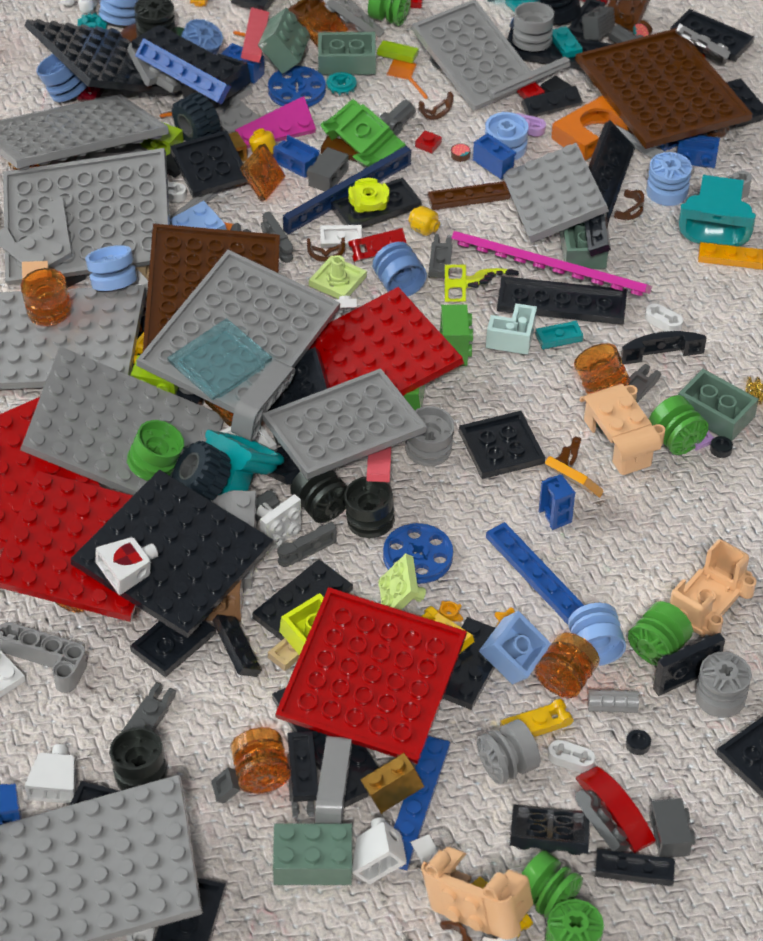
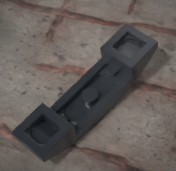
(662, 342)

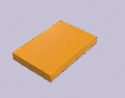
(574, 476)

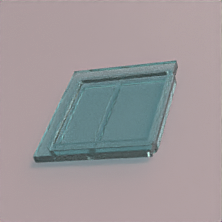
(220, 359)

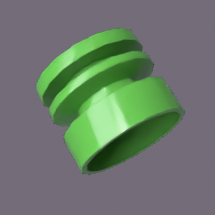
(392, 10)
(681, 424)
(155, 449)
(660, 632)
(550, 883)
(574, 922)

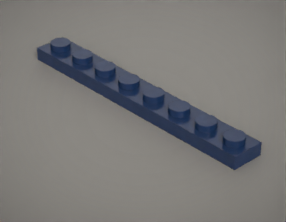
(322, 203)

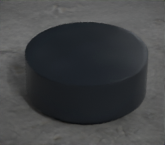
(721, 447)
(638, 742)

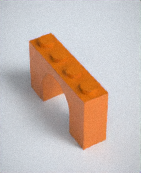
(572, 127)

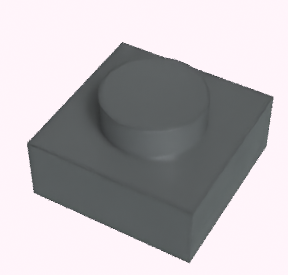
(225, 785)

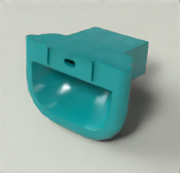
(717, 213)
(245, 458)

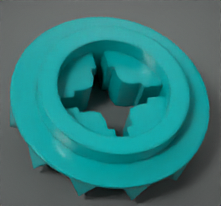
(90, 19)
(341, 78)

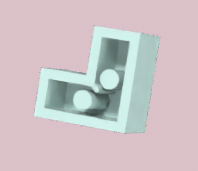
(512, 333)

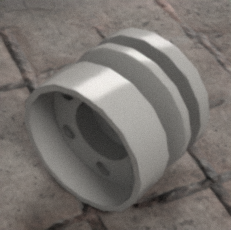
(533, 26)
(436, 444)
(723, 684)
(508, 751)

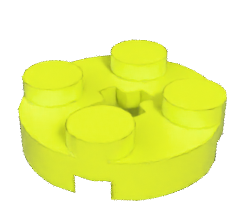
(378, 195)

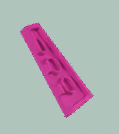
(290, 119)

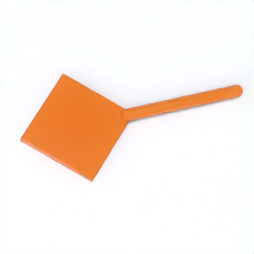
(405, 70)

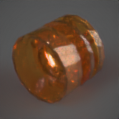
(46, 296)
(601, 368)
(567, 665)
(260, 760)

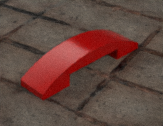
(620, 806)

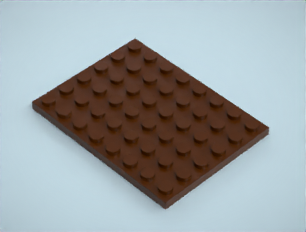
(663, 88)
(185, 256)

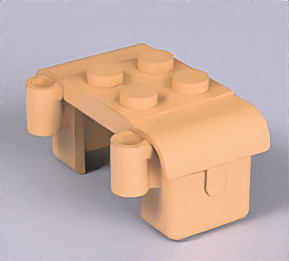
(625, 425)
(714, 588)
(489, 910)

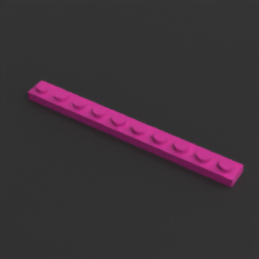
(558, 266)

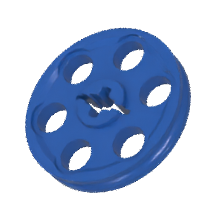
(304, 86)
(419, 545)

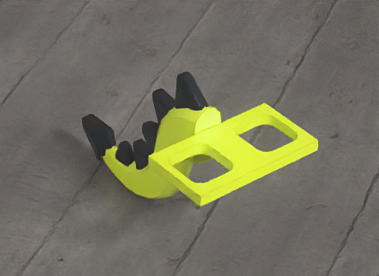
(474, 281)

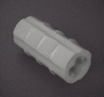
(613, 701)

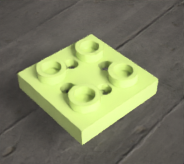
(339, 274)
(400, 585)

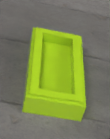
(397, 51)

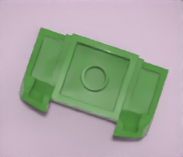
(363, 133)

